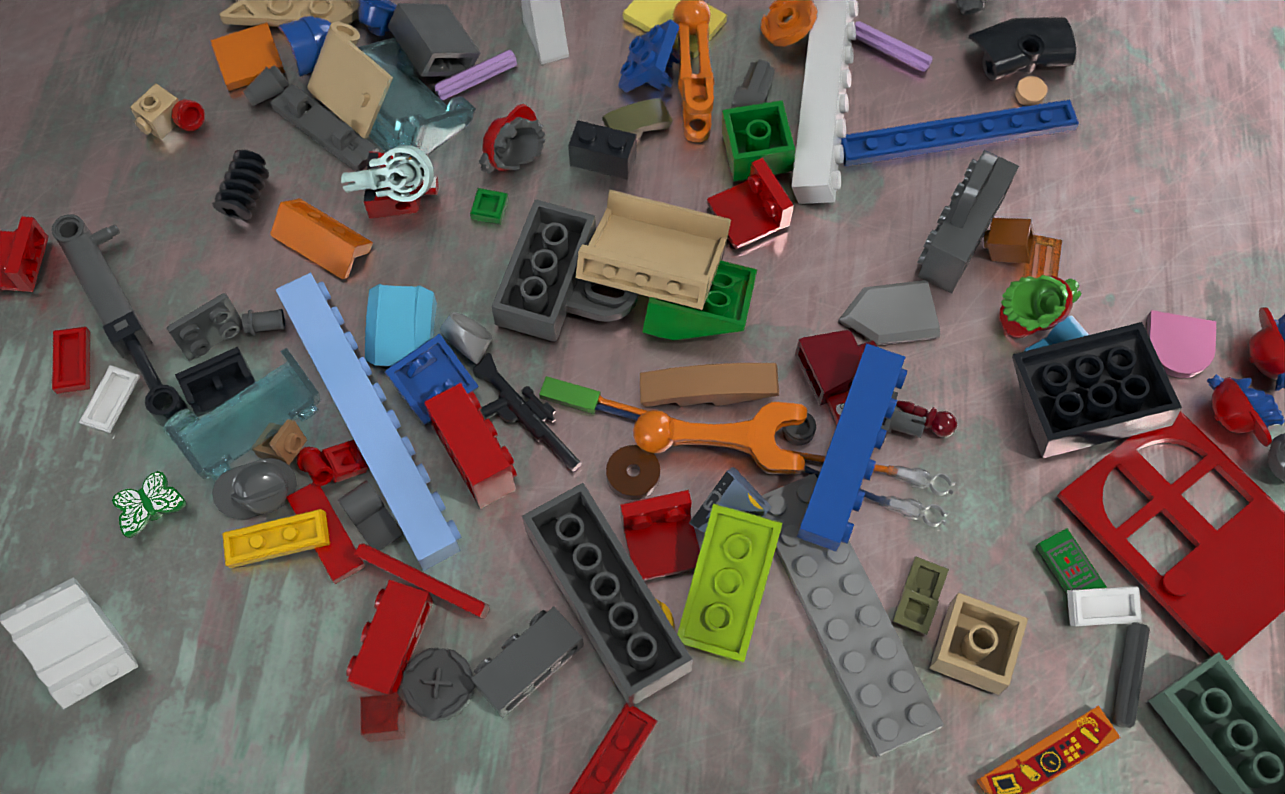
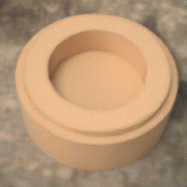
(1031, 91)

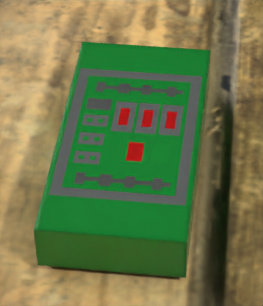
(1069, 562)

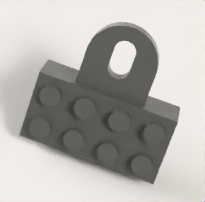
(965, 220)
(542, 276)

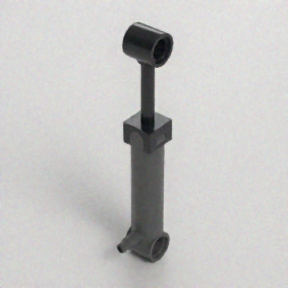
(113, 307)

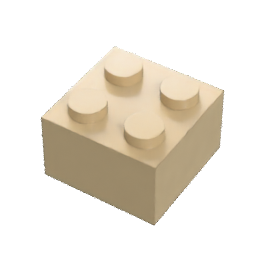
(979, 643)

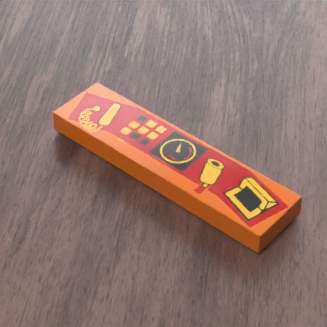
(1051, 755)

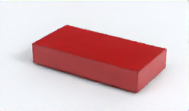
(71, 360)

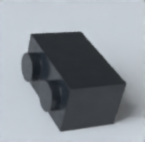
(602, 149)

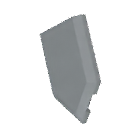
(894, 313)

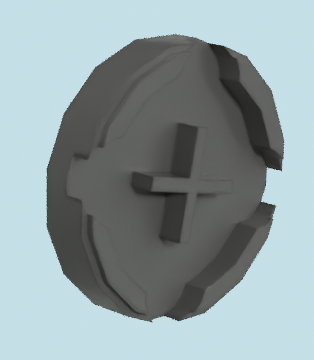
(438, 684)

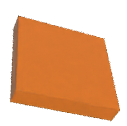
(246, 55)

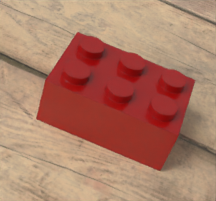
(472, 444)

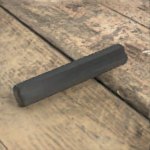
(1131, 675)

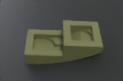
(639, 117)
(920, 595)

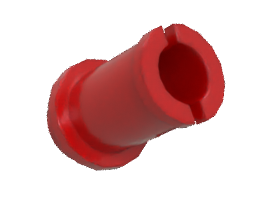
(310, 461)

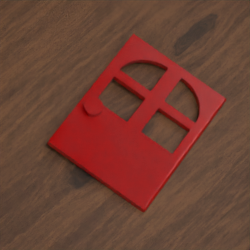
(1234, 574)

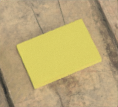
(648, 13)

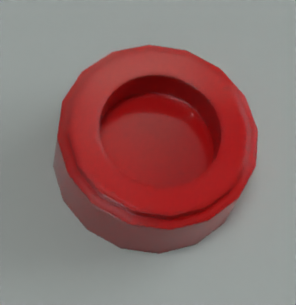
(188, 114)

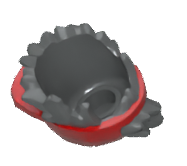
(512, 140)

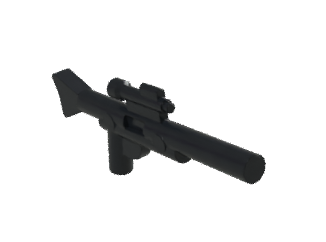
(530, 414)

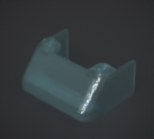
(247, 419)

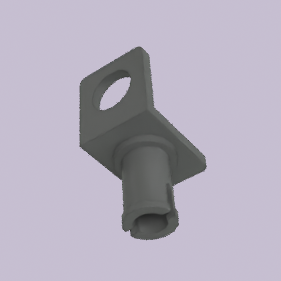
(904, 422)

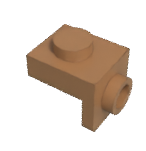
(283, 444)

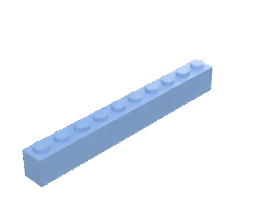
(369, 423)

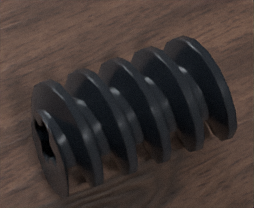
(241, 185)

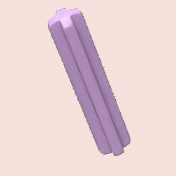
(893, 46)
(475, 74)

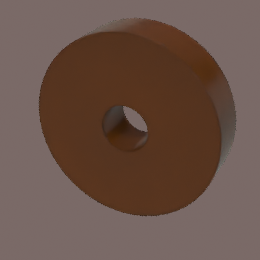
(633, 486)

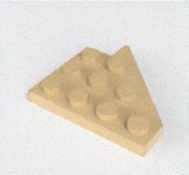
(284, 11)

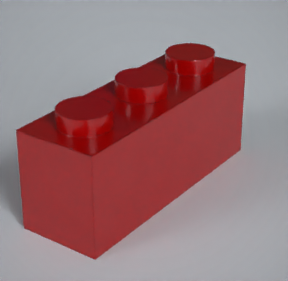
(389, 639)

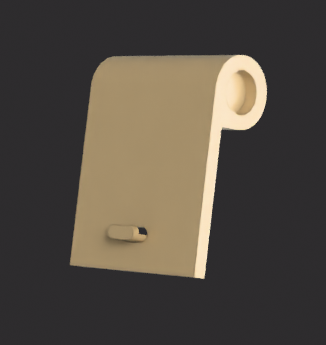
(349, 79)

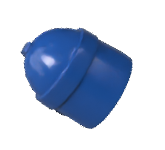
(306, 40)

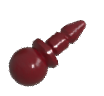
(941, 423)

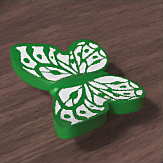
(146, 503)

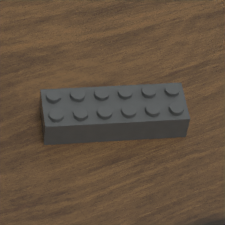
(607, 594)

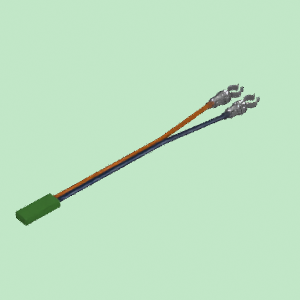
(587, 401)

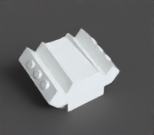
(69, 642)

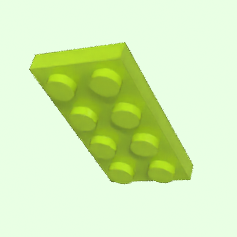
(729, 582)

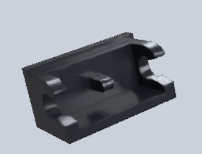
(215, 381)

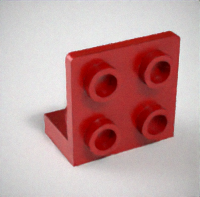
(754, 206)
(21, 255)
(660, 535)

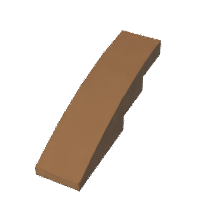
(709, 383)

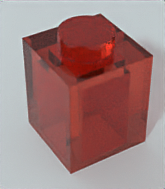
(382, 717)

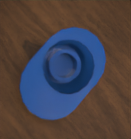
(376, 15)

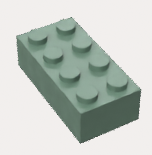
(1225, 729)

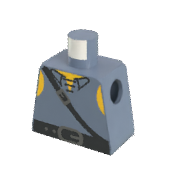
(731, 492)

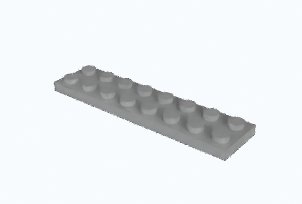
(852, 628)

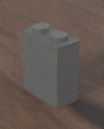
(433, 39)

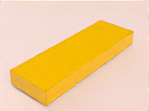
(275, 538)

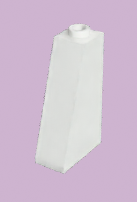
(546, 29)

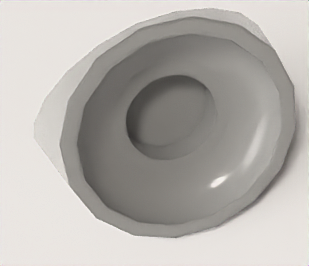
(466, 336)

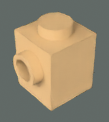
(154, 112)

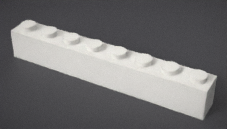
(824, 102)

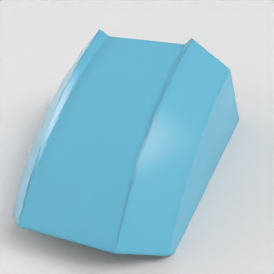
(397, 322)

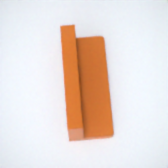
(319, 237)

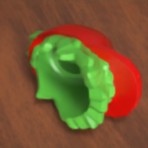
(1037, 304)

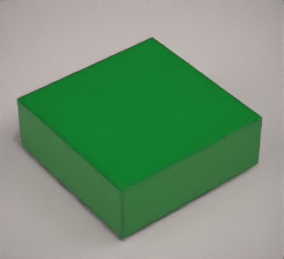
(489, 206)

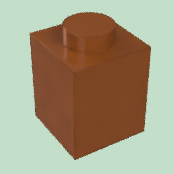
(1010, 240)

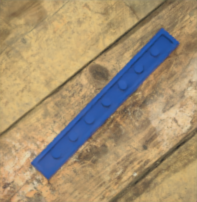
(959, 132)

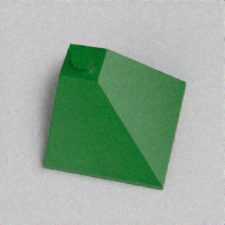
(722, 313)

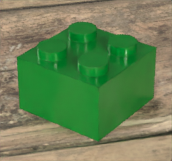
(755, 134)

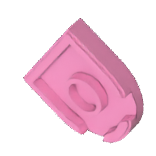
(1182, 342)

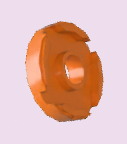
(787, 33)

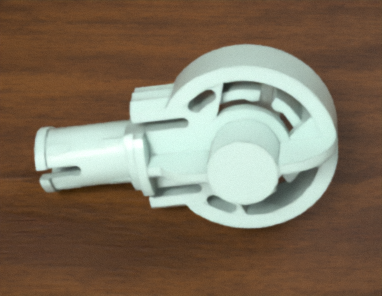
(394, 175)

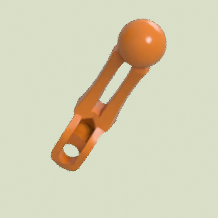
(695, 89)
(657, 431)

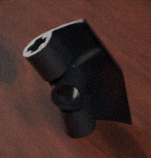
(1024, 44)

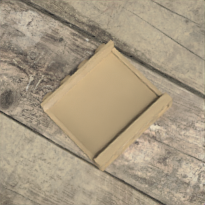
(655, 250)

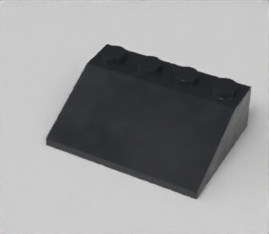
(1095, 390)

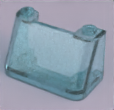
(410, 109)

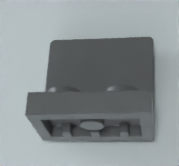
(206, 327)

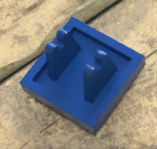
(649, 58)
(428, 373)

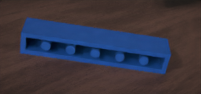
(851, 448)

